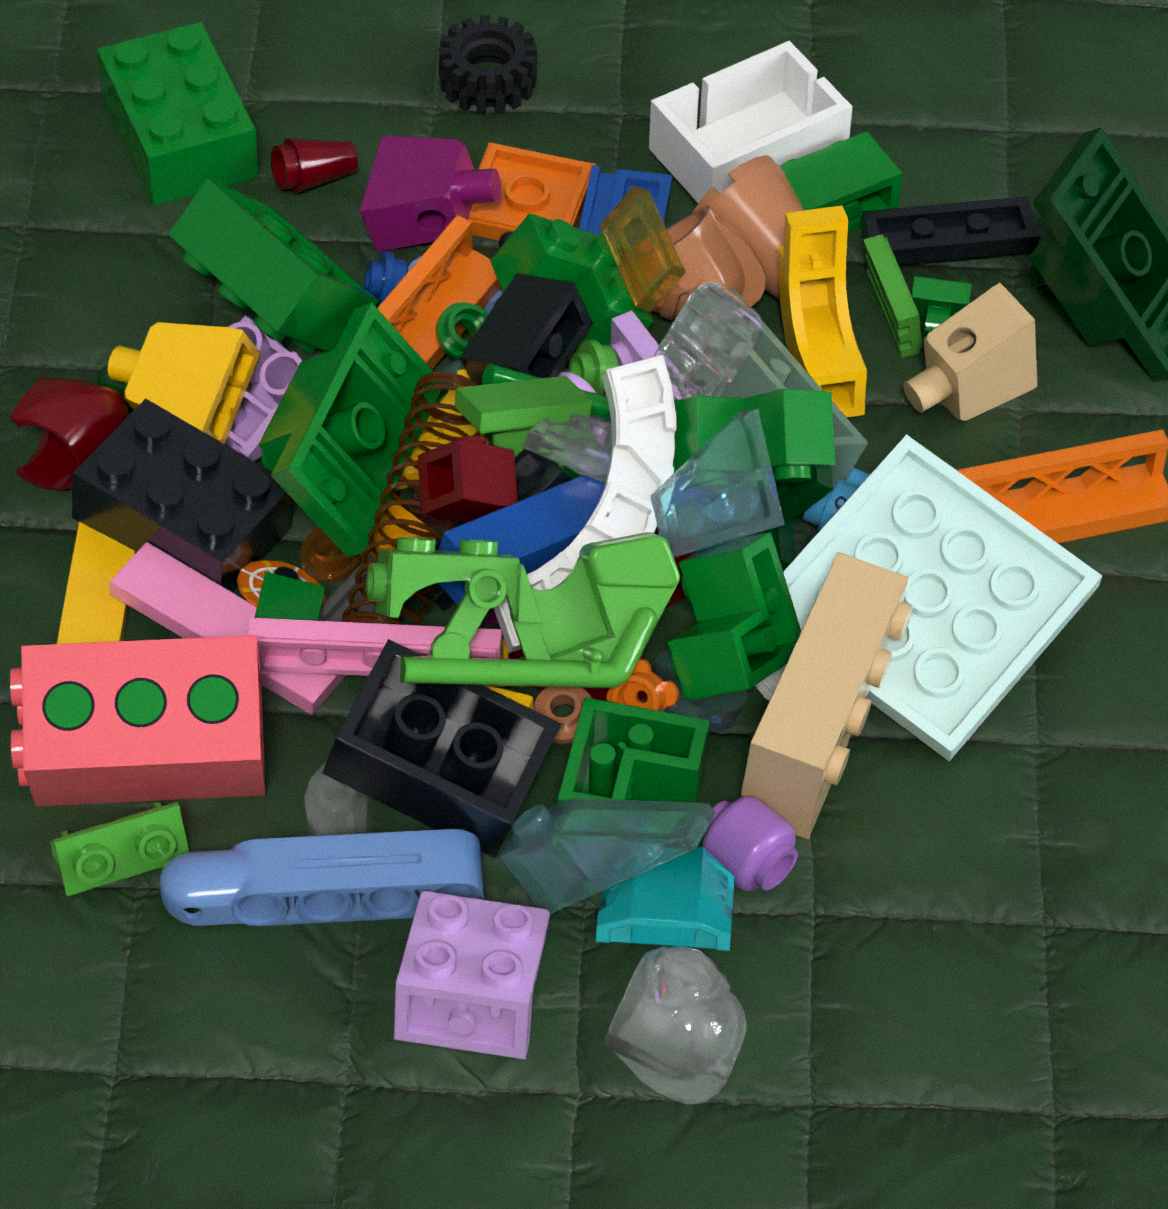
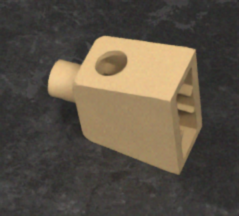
(978, 357)

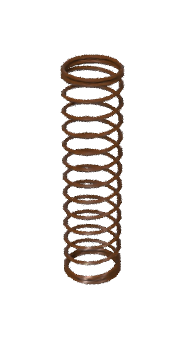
(432, 410)

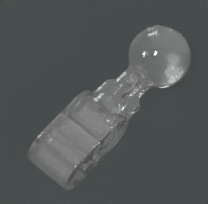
(709, 342)

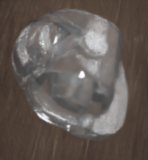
(678, 1025)

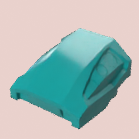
(671, 905)

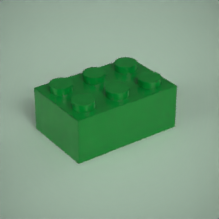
(177, 112)
(268, 267)

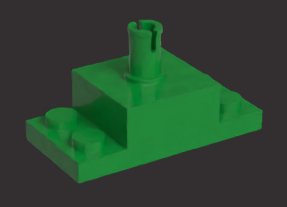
(344, 424)

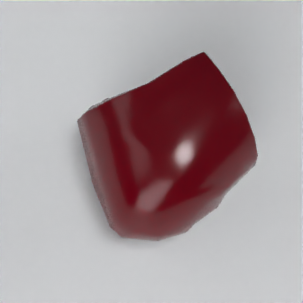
(74, 423)

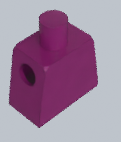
(420, 190)

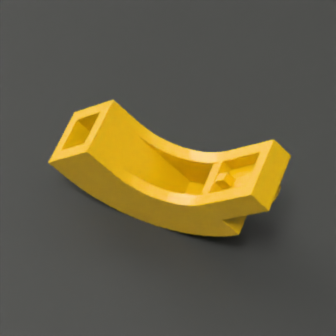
(816, 304)

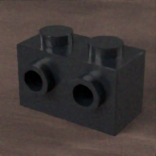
(529, 329)

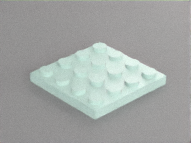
(979, 583)

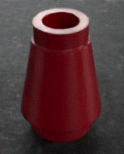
(310, 163)

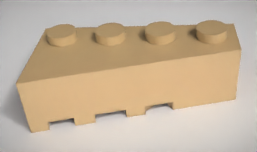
(825, 690)

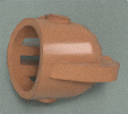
(712, 253)

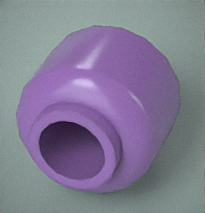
(751, 843)

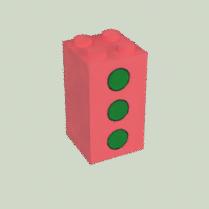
(139, 720)

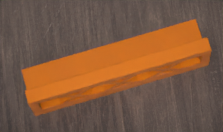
(441, 277)
(1087, 505)

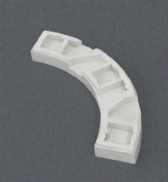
(639, 464)

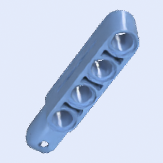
(321, 878)

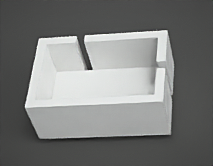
(746, 112)

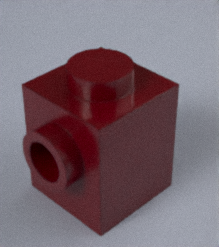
(466, 479)

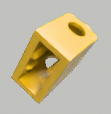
(189, 372)

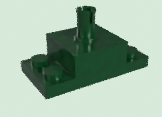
(1105, 252)

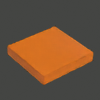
(530, 184)

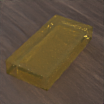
(642, 248)

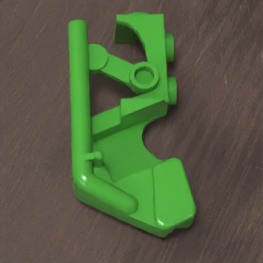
(570, 635)

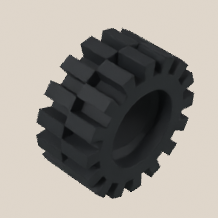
(483, 85)

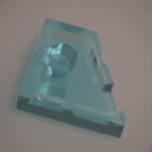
(720, 490)

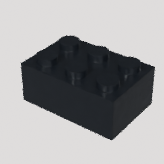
(181, 494)
(441, 751)

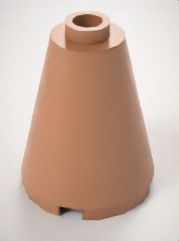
(757, 210)

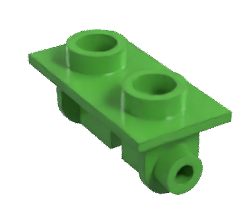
(119, 848)

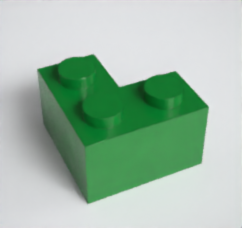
(571, 255)
(793, 422)
(741, 614)
(635, 754)

